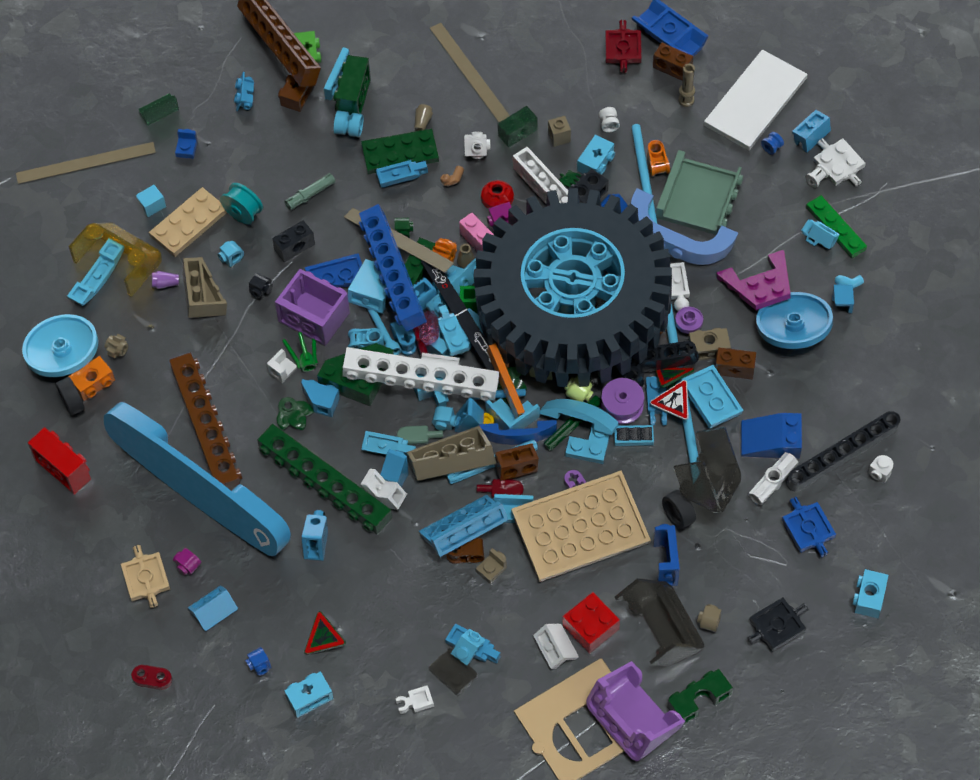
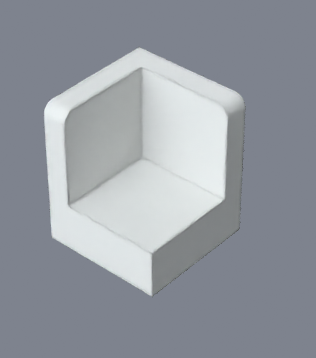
(280, 366)

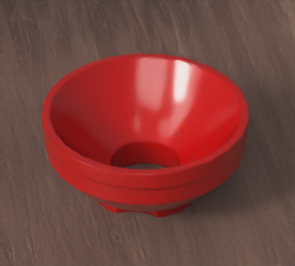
(492, 199)

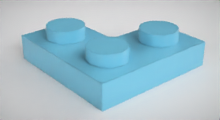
(588, 450)

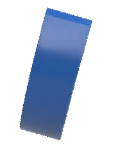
(519, 436)

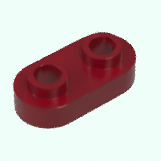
(150, 678)

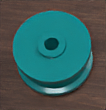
(241, 203)

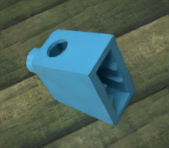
(315, 529)

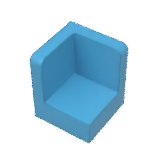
(843, 296)

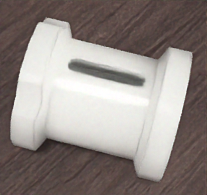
(817, 175)

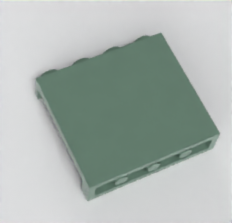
(698, 195)

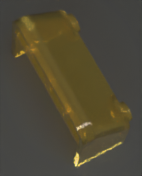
(140, 254)

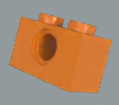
(95, 369)

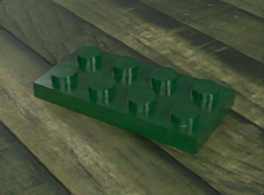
(394, 149)

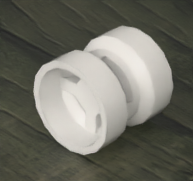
(609, 120)

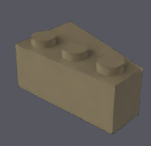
(201, 291)

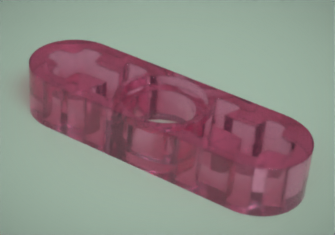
(430, 330)

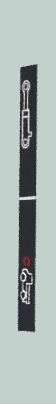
(461, 313)

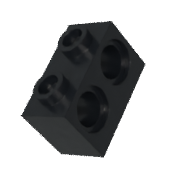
(585, 184)

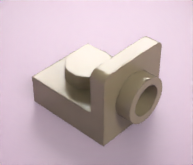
(492, 566)

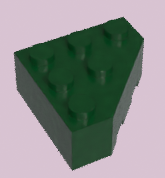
(357, 389)

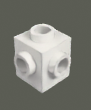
(476, 151)

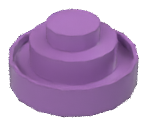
(689, 319)

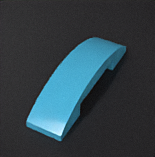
(98, 274)
(602, 421)

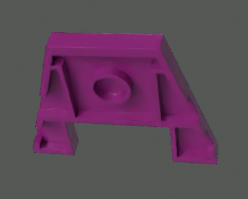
(762, 288)

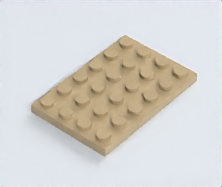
(580, 526)

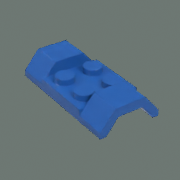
(671, 28)

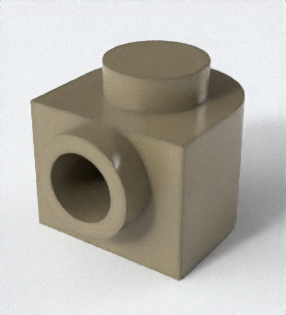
(709, 618)

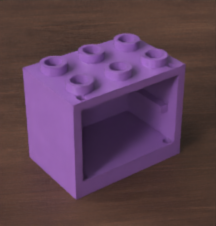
(312, 306)

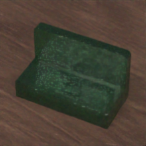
(159, 109)

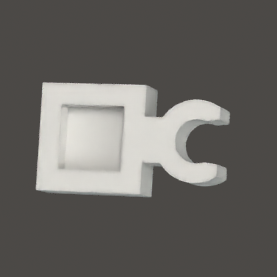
(418, 699)

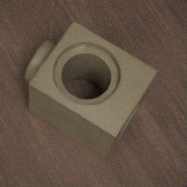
(559, 131)

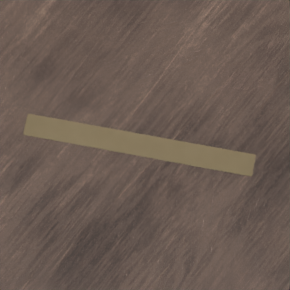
(470, 72)
(85, 162)
(410, 246)

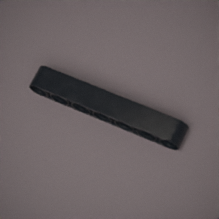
(838, 458)

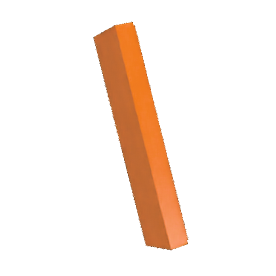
(505, 381)

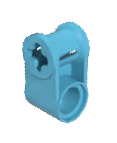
(365, 337)

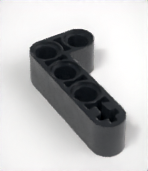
(686, 349)

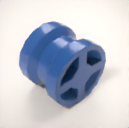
(772, 143)

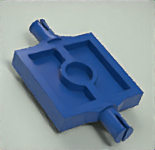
(808, 527)

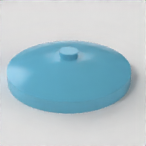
(60, 345)

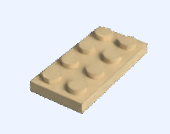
(188, 222)

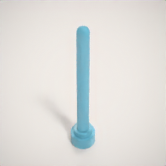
(388, 340)

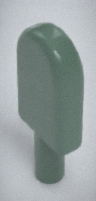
(418, 434)

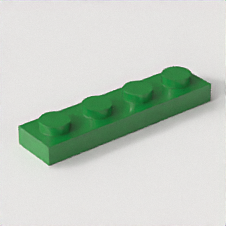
(848, 239)

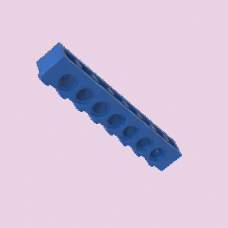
(392, 267)

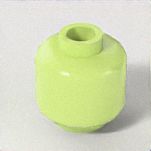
(576, 392)

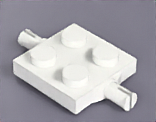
(840, 161)

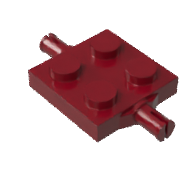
(623, 46)

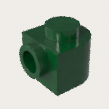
(403, 226)

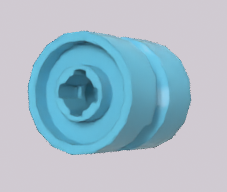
(348, 123)

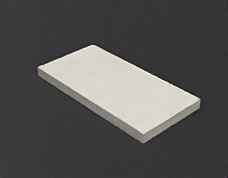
(755, 100)

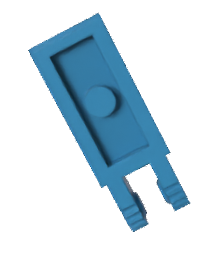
(654, 390)

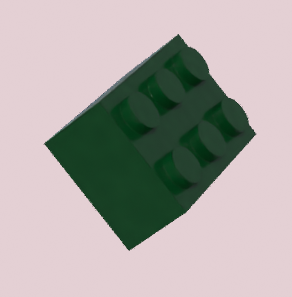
(353, 85)

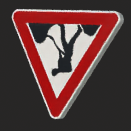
(674, 400)

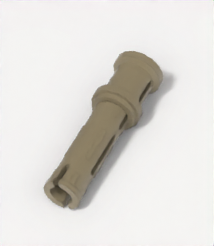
(687, 89)

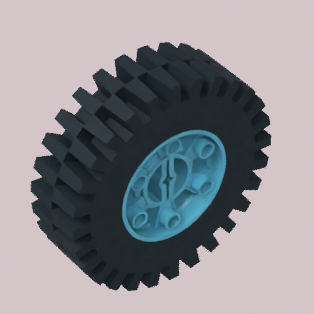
(564, 252)

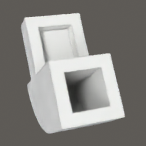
(386, 492)

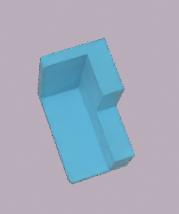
(505, 418)

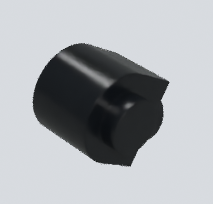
(260, 285)

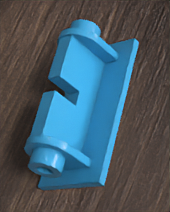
(244, 86)

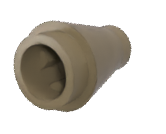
(422, 117)
(465, 255)

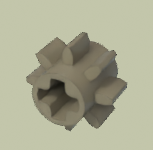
(116, 345)

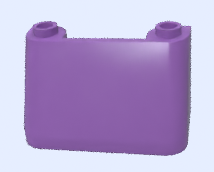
(630, 713)

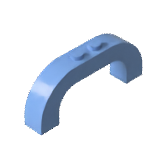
(682, 246)

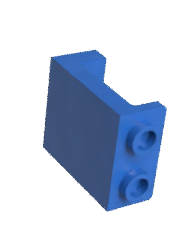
(666, 537)

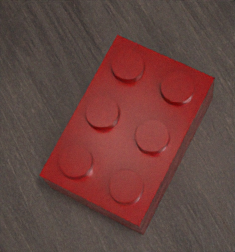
(60, 460)

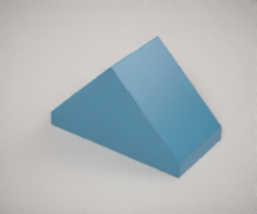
(469, 416)

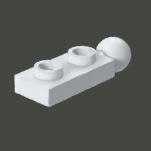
(680, 287)

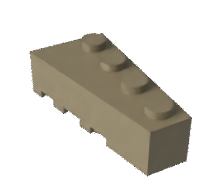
(452, 454)

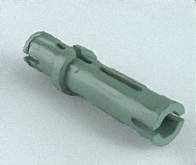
(303, 195)

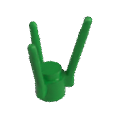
(306, 361)

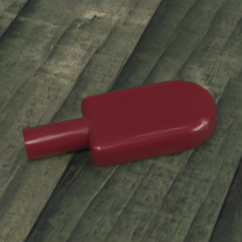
(422, 348)
(507, 487)

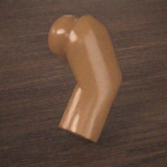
(452, 179)

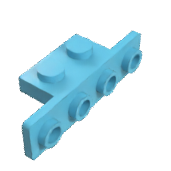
(457, 277)

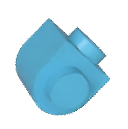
(230, 253)
(444, 418)

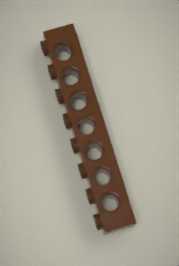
(281, 41)
(187, 365)

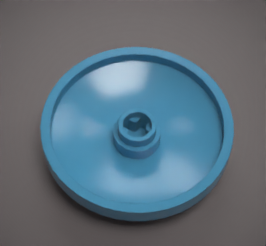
(795, 321)

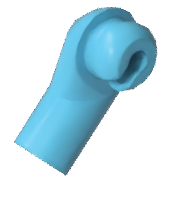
(843, 280)

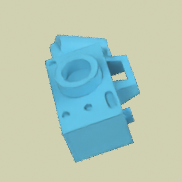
(820, 233)

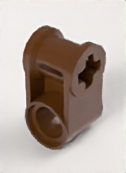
(468, 553)

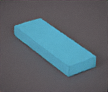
(332, 82)

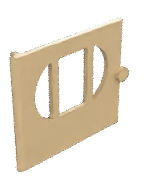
(554, 705)

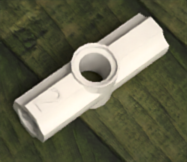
(765, 486)

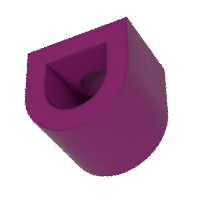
(186, 561)

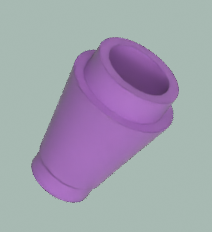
(164, 279)

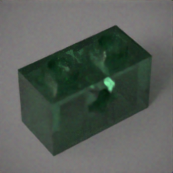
(517, 126)

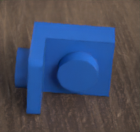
(186, 143)

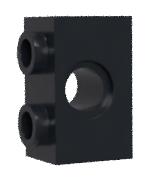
(293, 241)

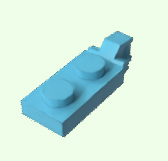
(451, 332)
(381, 443)

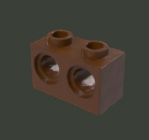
(671, 60)
(516, 462)

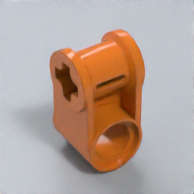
(657, 160)

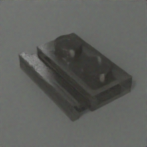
(453, 672)

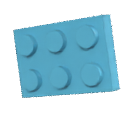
(712, 397)

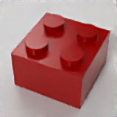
(591, 622)

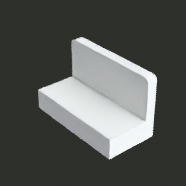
(555, 645)

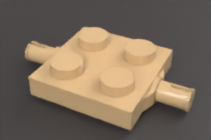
(145, 576)

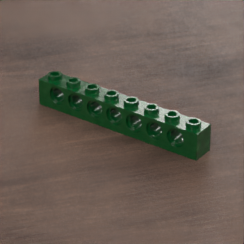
(275, 437)

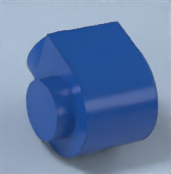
(258, 661)

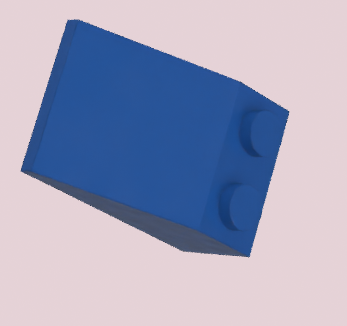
(772, 436)

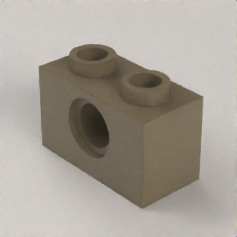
(717, 336)

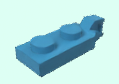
(400, 172)
(484, 652)

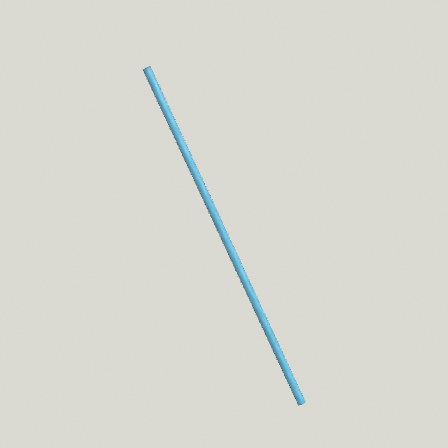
(671, 328)

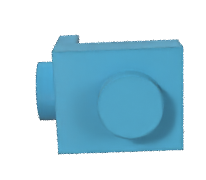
(467, 646)

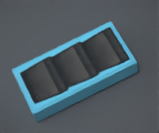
(634, 435)

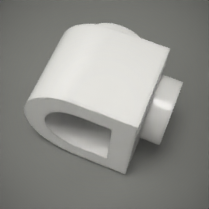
(881, 468)

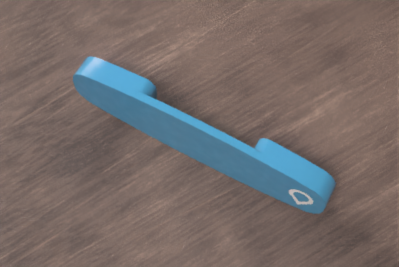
(235, 509)

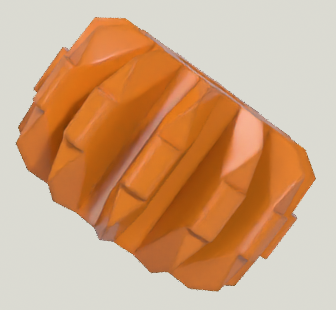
(445, 248)

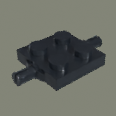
(777, 624)

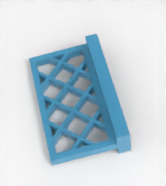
(470, 527)

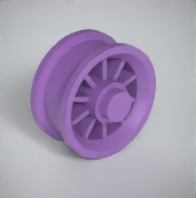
(623, 400)

